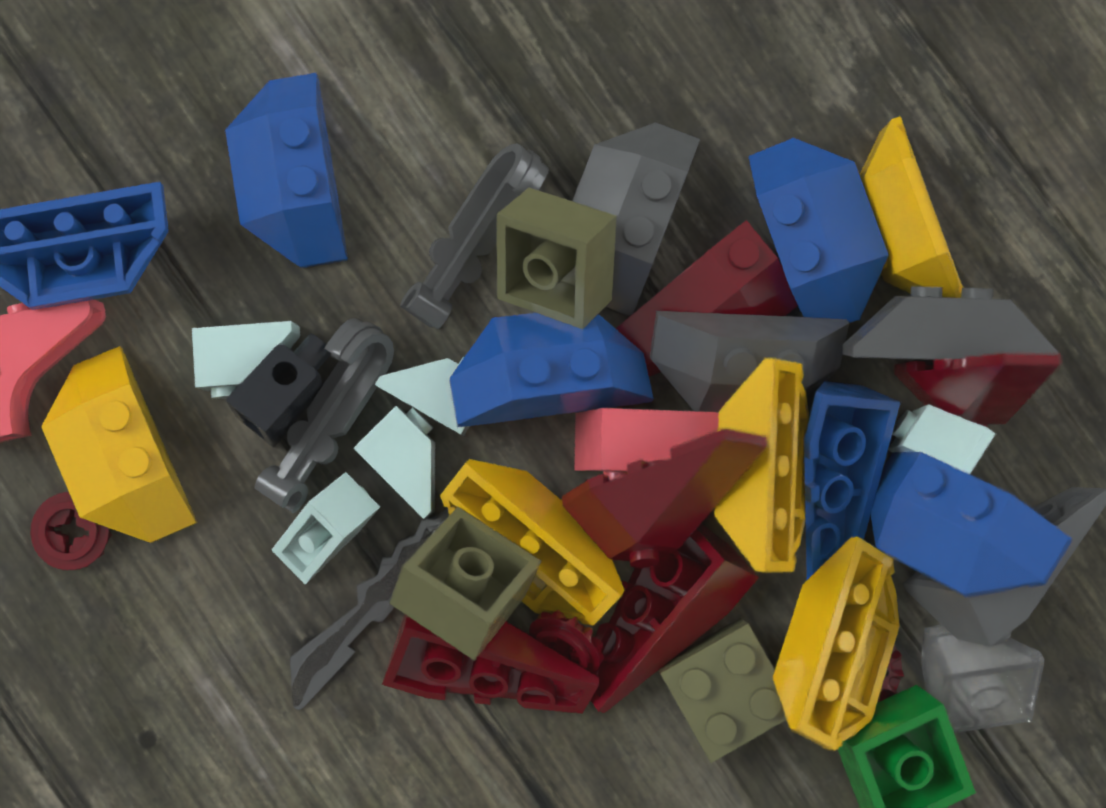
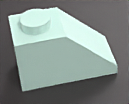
(232, 352)
(426, 389)
(941, 436)
(404, 457)
(325, 527)

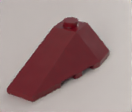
(730, 278)
(980, 386)
(662, 499)
(667, 611)
(508, 667)

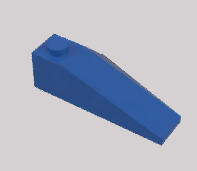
(843, 465)

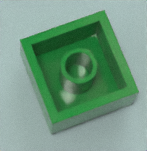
(907, 756)

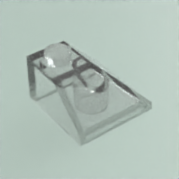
(981, 682)

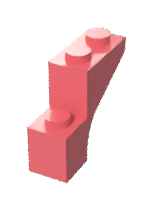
(30, 347)

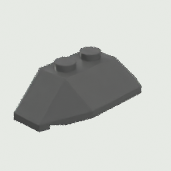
(640, 183)
(946, 327)
(716, 353)

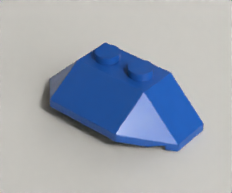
(287, 172)
(820, 227)
(81, 245)
(546, 368)
(961, 528)

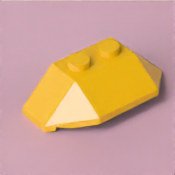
(907, 216)
(114, 452)
(768, 502)
(573, 569)
(839, 645)

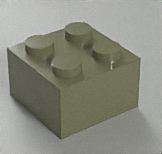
(555, 257)
(464, 582)
(725, 689)

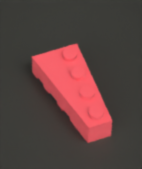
(615, 437)

